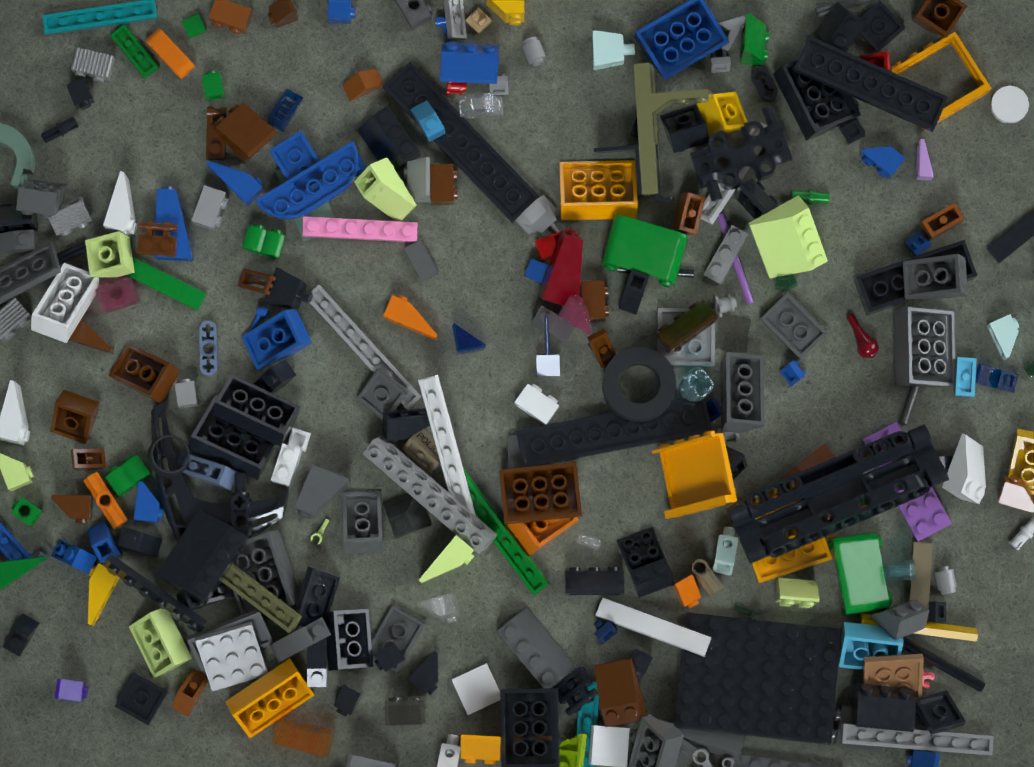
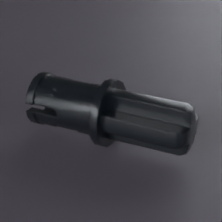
(59, 130)

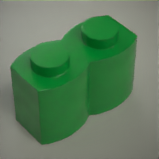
(263, 241)
(127, 475)

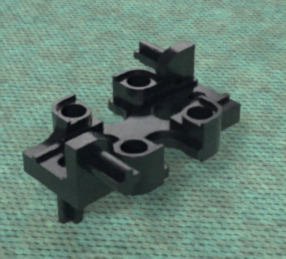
(770, 138)

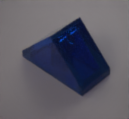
(466, 342)

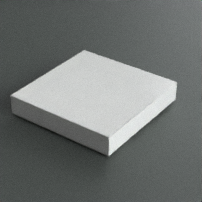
(477, 689)
(609, 746)

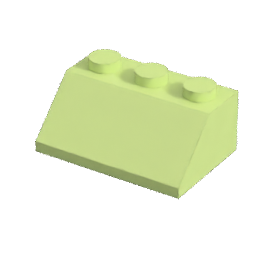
(160, 642)

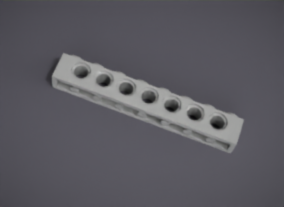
(430, 494)

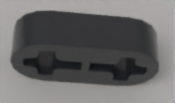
(767, 82)

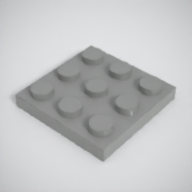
(696, 352)
(231, 656)

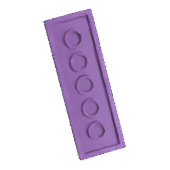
(923, 514)

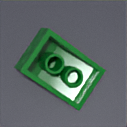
(753, 42)

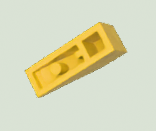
(100, 588)

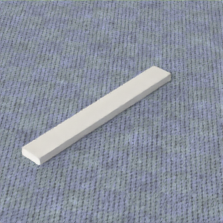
(445, 440)

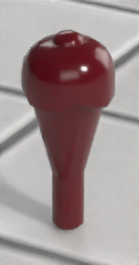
(866, 346)

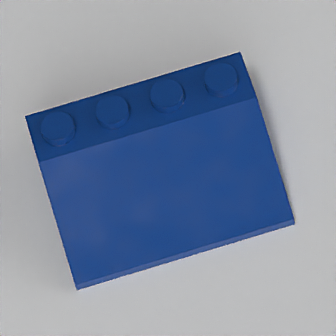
(681, 38)

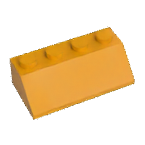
(269, 698)

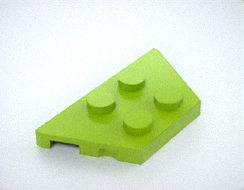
(573, 751)

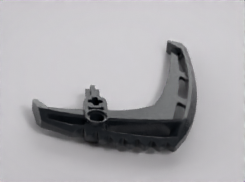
(189, 505)

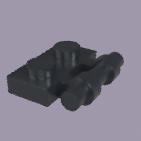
(573, 685)

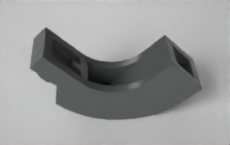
(300, 640)

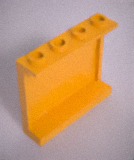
(697, 474)

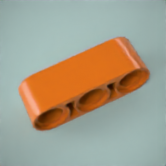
(169, 53)

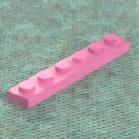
(359, 229)

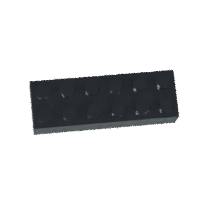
(885, 286)

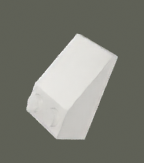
(121, 210)
(13, 417)
(967, 471)

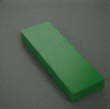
(134, 51)

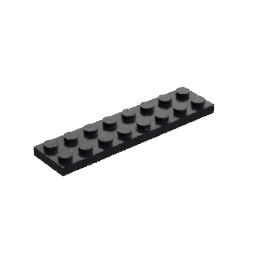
(870, 83)

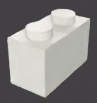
(537, 404)
(286, 465)

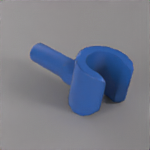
(441, 22)
(261, 312)

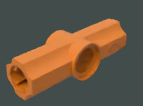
(99, 490)

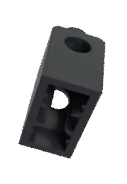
(287, 291)

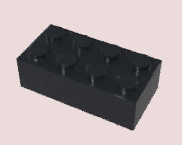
(255, 410)

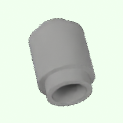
(533, 51)
(945, 580)

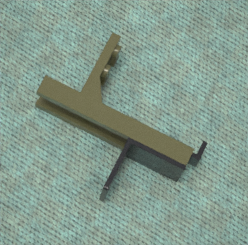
(648, 106)

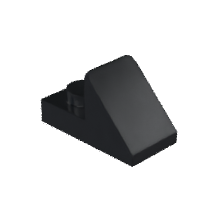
(21, 634)

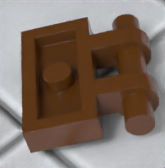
(157, 245)

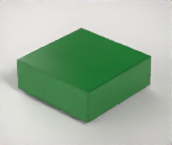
(194, 26)

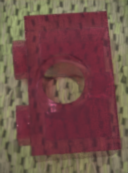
(128, 298)

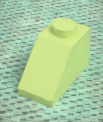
(15, 473)

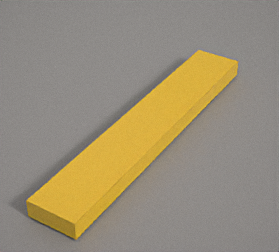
(936, 629)

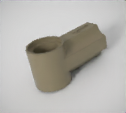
(707, 578)

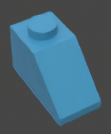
(428, 121)

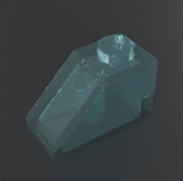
(899, 571)

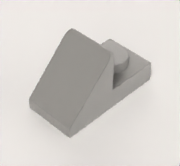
(732, 28)

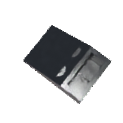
(645, 562)

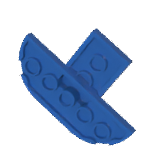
(309, 180)

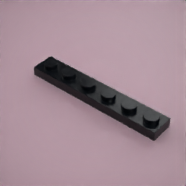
(159, 596)

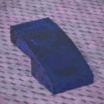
(996, 378)

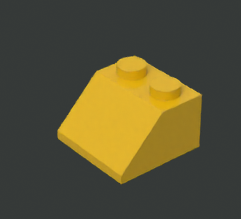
(508, 10)
(723, 113)

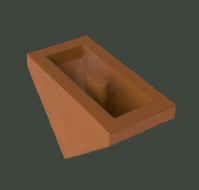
(362, 84)

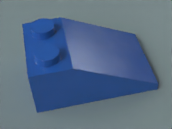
(276, 339)

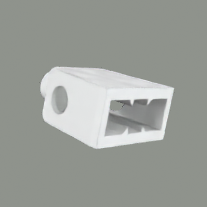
(450, 747)

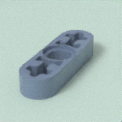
(202, 334)

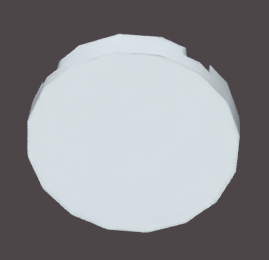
(1009, 104)

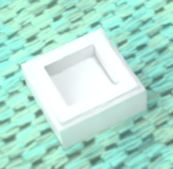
(299, 439)

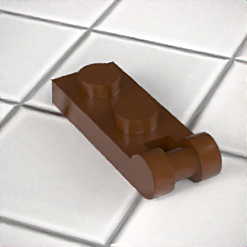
(214, 144)

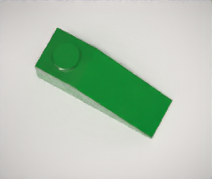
(16, 568)

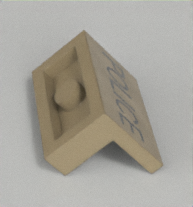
(423, 450)

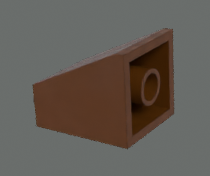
(244, 131)

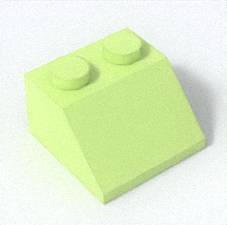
(110, 255)

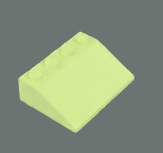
(788, 239)

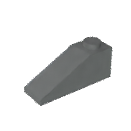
(18, 242)

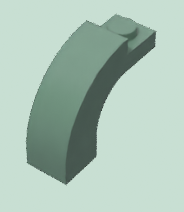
(25, 157)

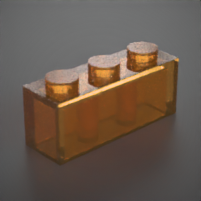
(303, 737)

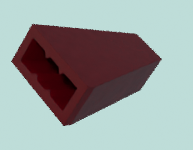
(564, 269)

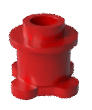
(455, 87)

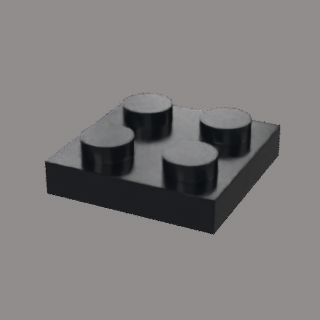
(881, 27)
(141, 698)
(939, 712)

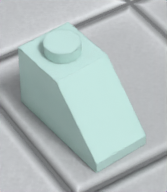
(1004, 334)

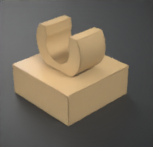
(478, 20)

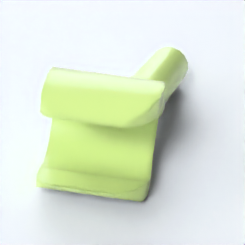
(320, 532)

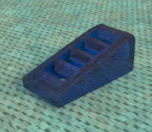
(282, 125)

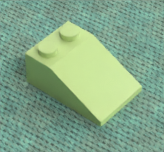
(452, 557)

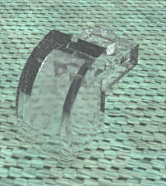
(479, 105)

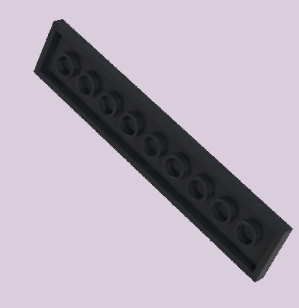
(464, 144)
(609, 433)

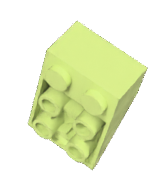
(385, 190)
(796, 592)

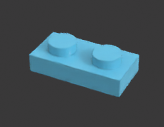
(965, 377)

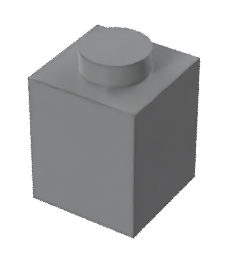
(186, 393)

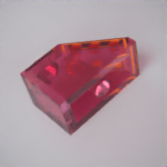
(576, 313)

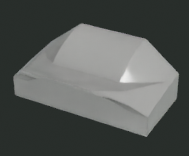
(537, 216)

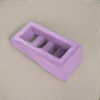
(923, 164)

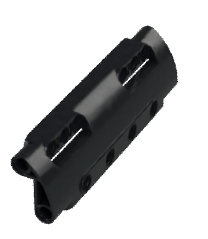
(836, 493)

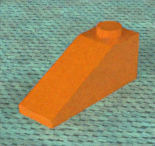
(404, 314)
(687, 592)

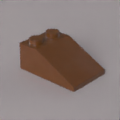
(144, 373)
(619, 692)

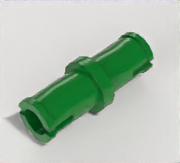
(811, 197)

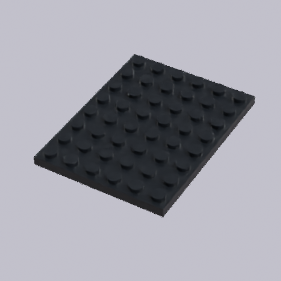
(760, 679)

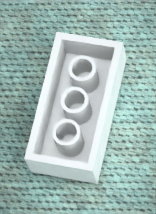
(64, 303)

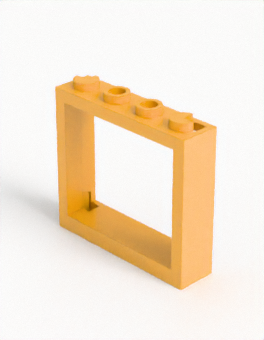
(966, 58)

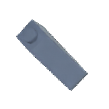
(208, 471)

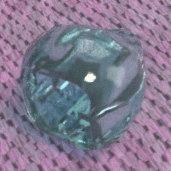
(696, 385)

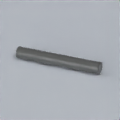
(908, 406)

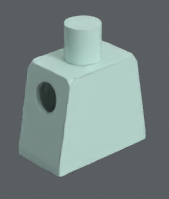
(609, 49)
(724, 556)

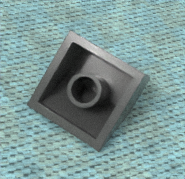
(902, 619)

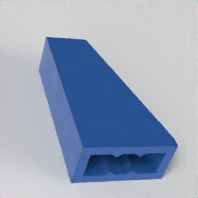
(170, 210)

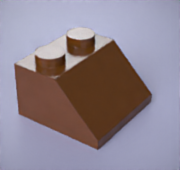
(939, 15)
(74, 416)

